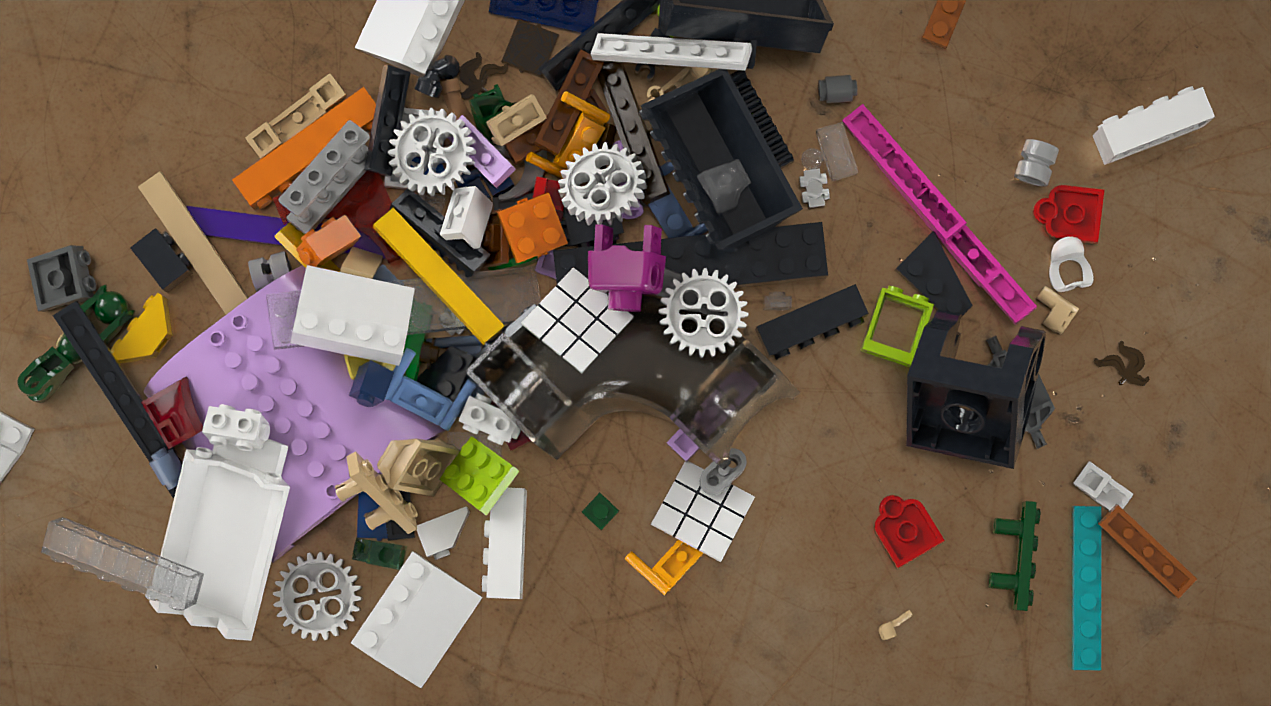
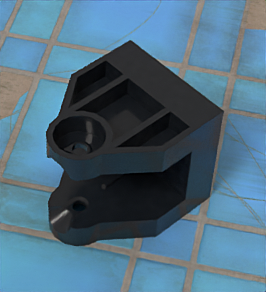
(996, 395)

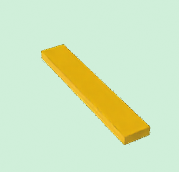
(438, 276)

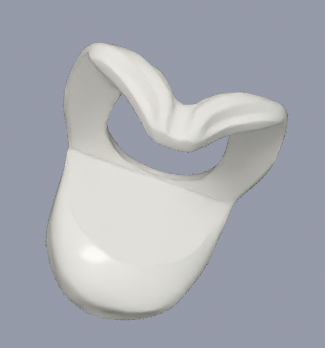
(1069, 249)

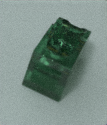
(379, 553)

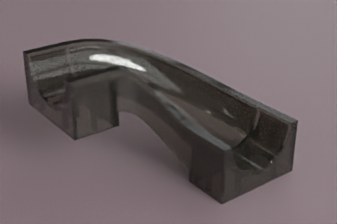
(636, 373)

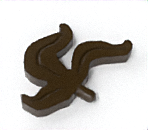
(468, 78)
(1135, 364)

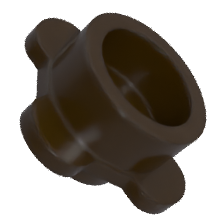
(429, 353)

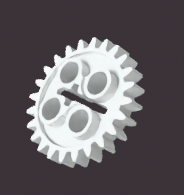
(409, 147)
(602, 184)
(703, 287)
(322, 620)

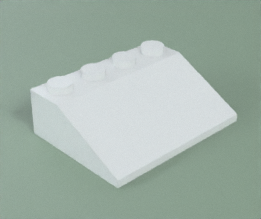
(409, 32)
(353, 315)
(416, 620)

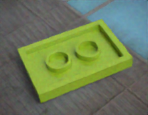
(479, 475)

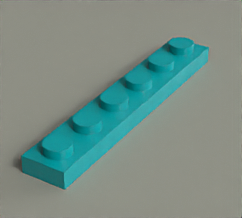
(1086, 588)

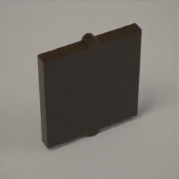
(529, 47)

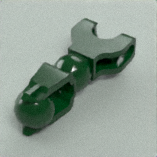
(57, 362)

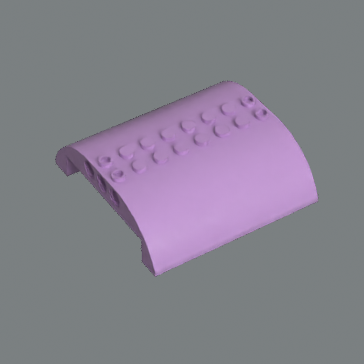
(300, 396)

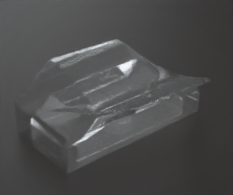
(724, 184)

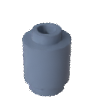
(166, 467)

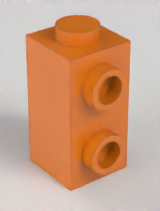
(328, 242)

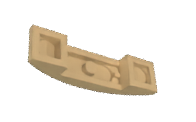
(312, 106)

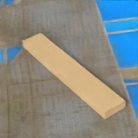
(193, 242)

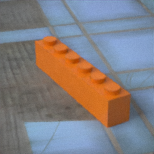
(284, 164)

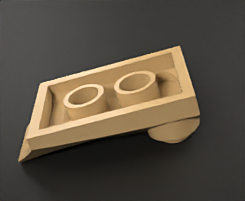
(416, 464)

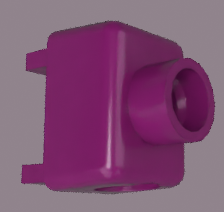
(626, 272)

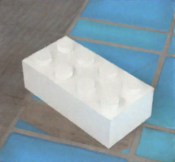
(1153, 125)
(506, 546)

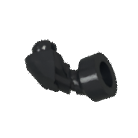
(443, 68)

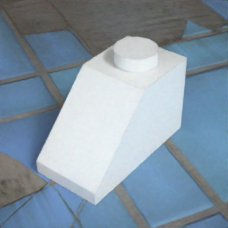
(442, 533)

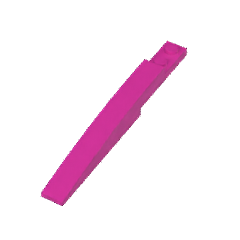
(939, 215)

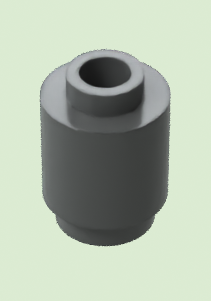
(837, 89)

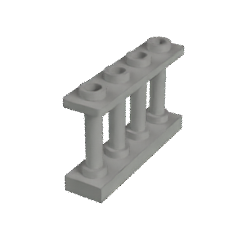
(326, 178)

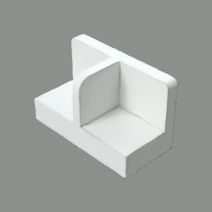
(467, 216)

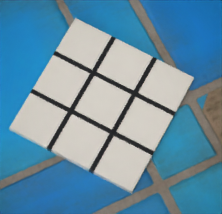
(576, 321)
(701, 518)

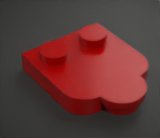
(1071, 213)
(906, 529)

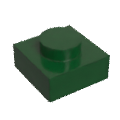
(600, 511)

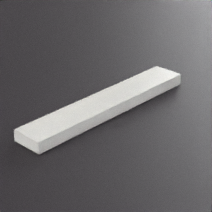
(671, 51)

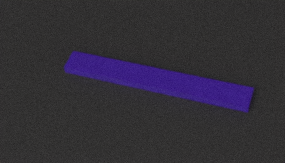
(255, 228)

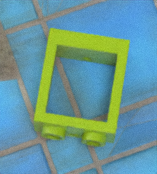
(886, 352)

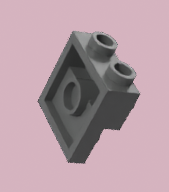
(61, 277)

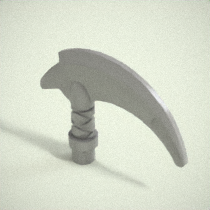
(528, 178)

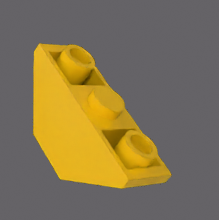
(147, 333)

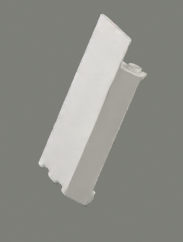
(228, 529)

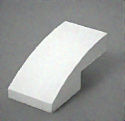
(1102, 488)

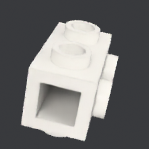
(483, 416)
(236, 427)

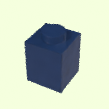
(371, 384)

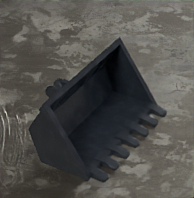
(763, 23)
(711, 126)

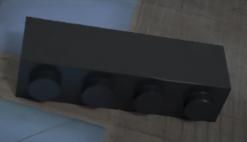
(812, 321)

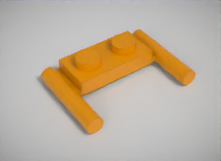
(583, 134)
(669, 567)

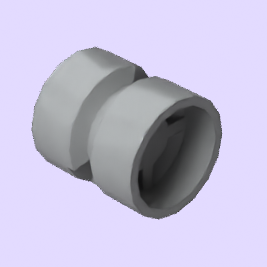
(1036, 162)
(260, 268)

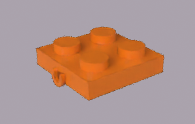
(532, 227)

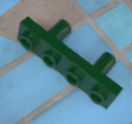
(1028, 543)

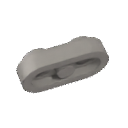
(723, 477)

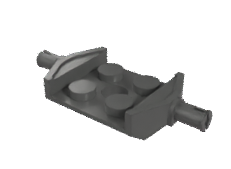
(1041, 406)

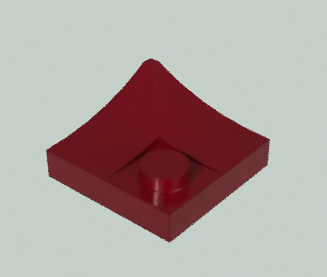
(174, 413)

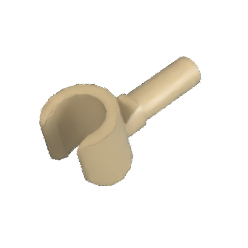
(887, 630)

